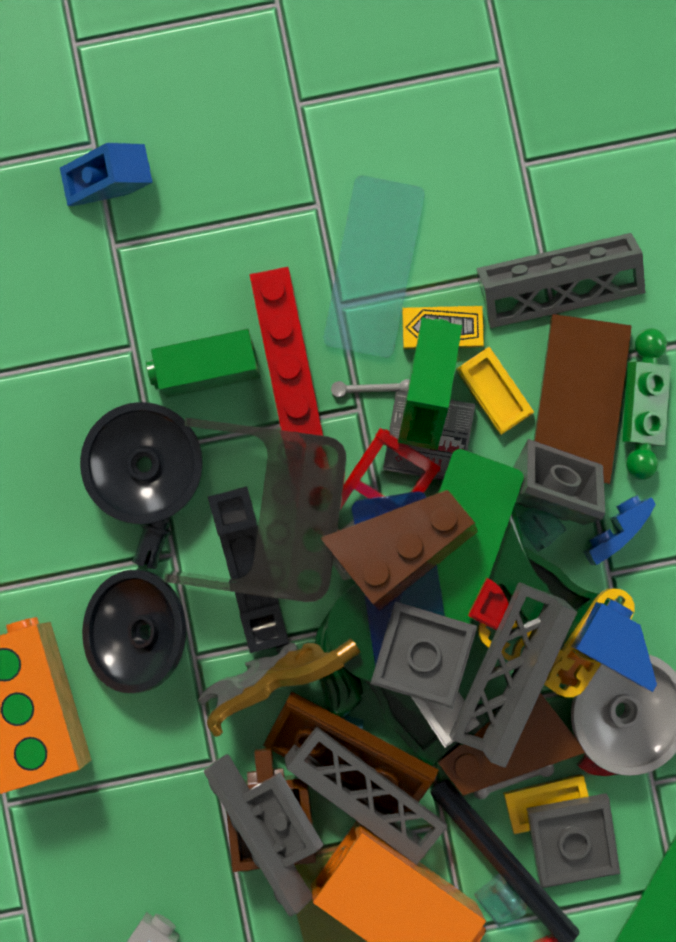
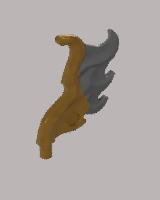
(266, 674)

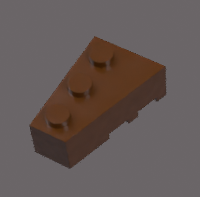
(401, 545)
(541, 744)

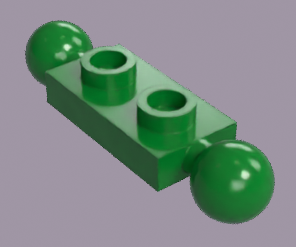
(646, 404)

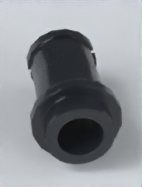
(151, 539)

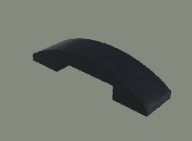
(238, 532)

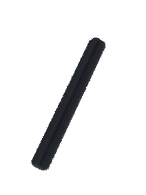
(504, 862)

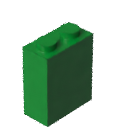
(203, 363)
(430, 383)

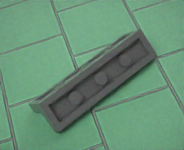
(562, 272)
(526, 680)
(360, 802)

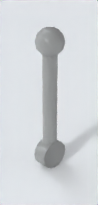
(339, 388)
(545, 772)

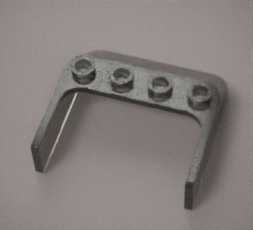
(296, 510)

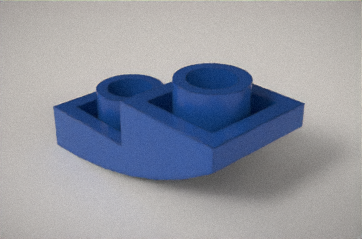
(627, 522)

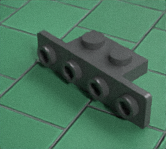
(270, 826)

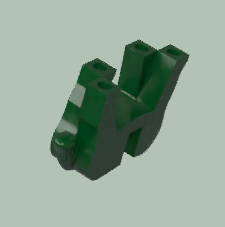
(350, 621)

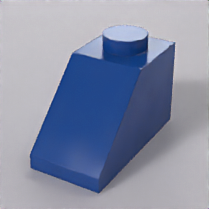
(106, 173)
(616, 643)

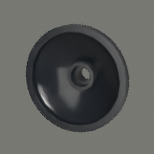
(112, 458)
(118, 631)

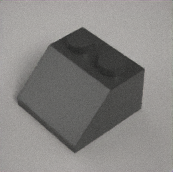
(561, 484)

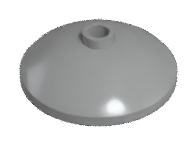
(639, 737)

